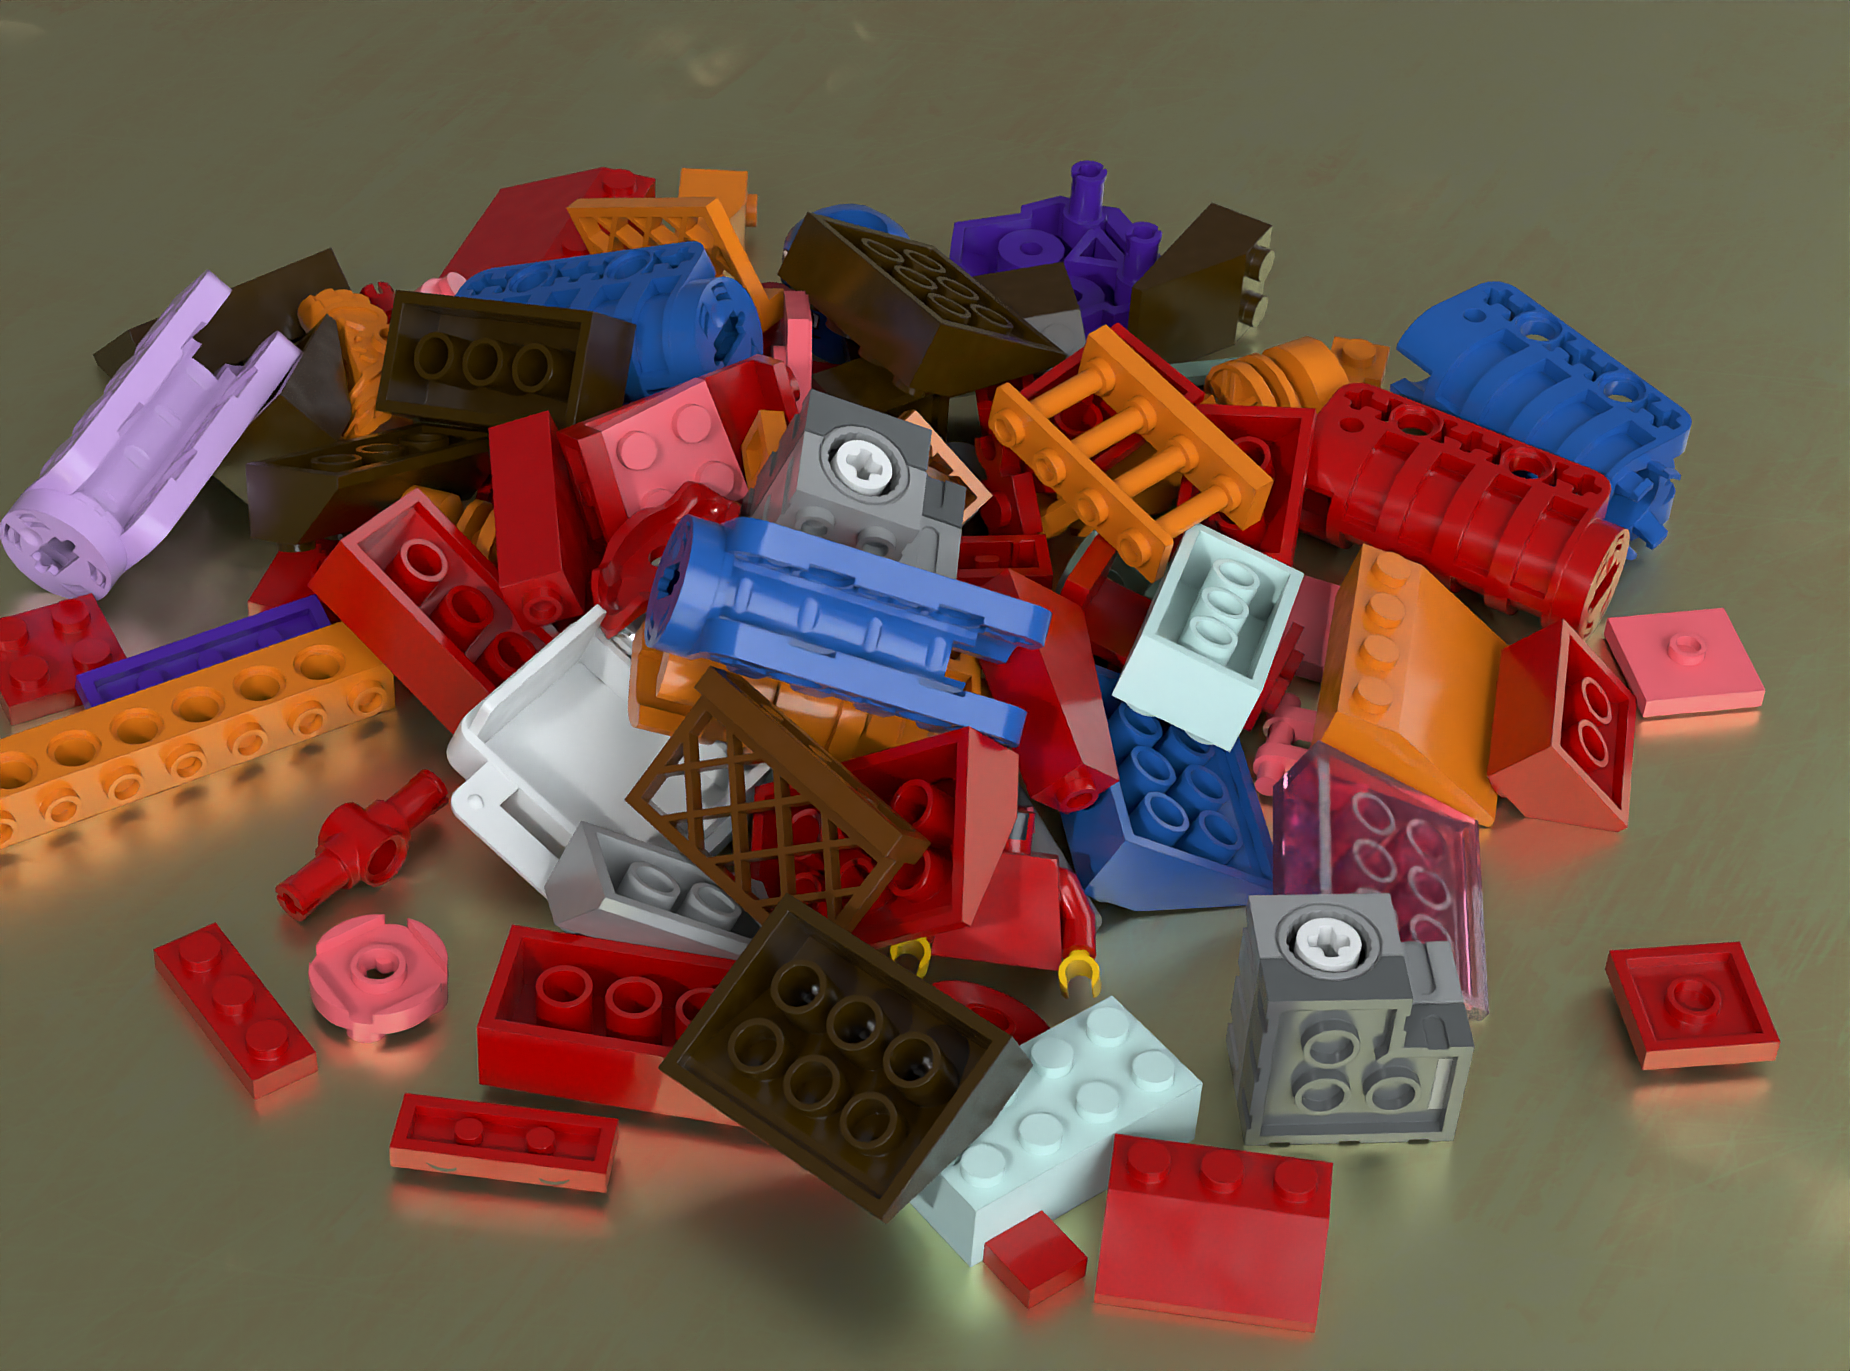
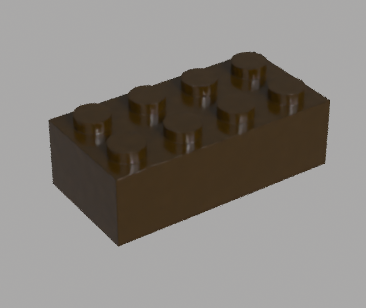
(500, 361)

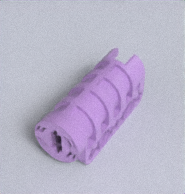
(140, 452)

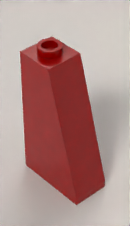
(537, 523)
(1066, 734)

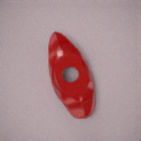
(626, 572)

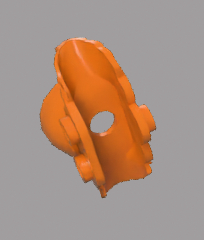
(363, 344)

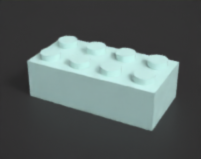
(1209, 637)
(1059, 1127)

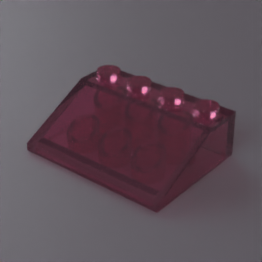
(1368, 833)

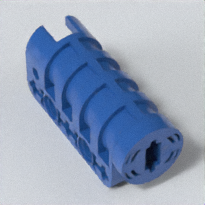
(681, 311)
(837, 622)

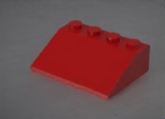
(532, 220)
(952, 791)

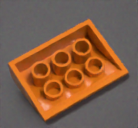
(1411, 682)

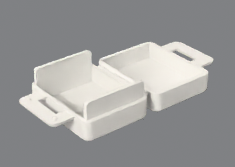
(562, 751)

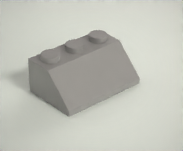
(645, 897)

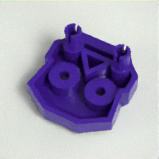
(1094, 241)

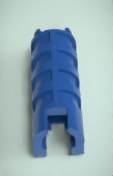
(1550, 397)

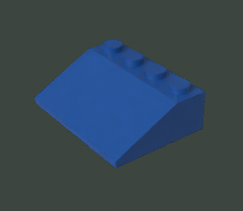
(1177, 823)

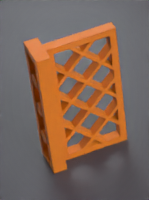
(682, 214)

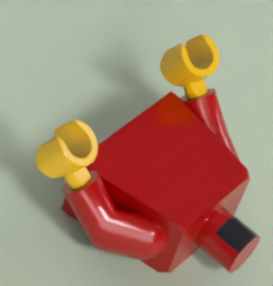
(1027, 918)

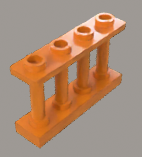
(1165, 419)

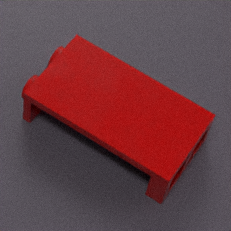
(738, 396)
(1117, 613)

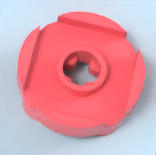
(385, 1005)

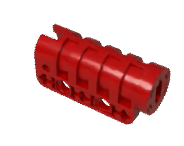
(1460, 511)

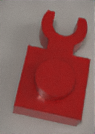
(1014, 499)

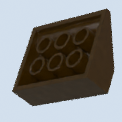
(912, 310)
(846, 1060)

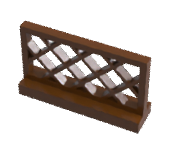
(795, 762)

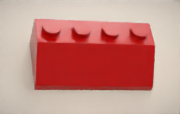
(427, 607)

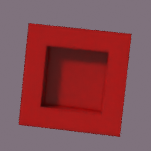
(1035, 1259)

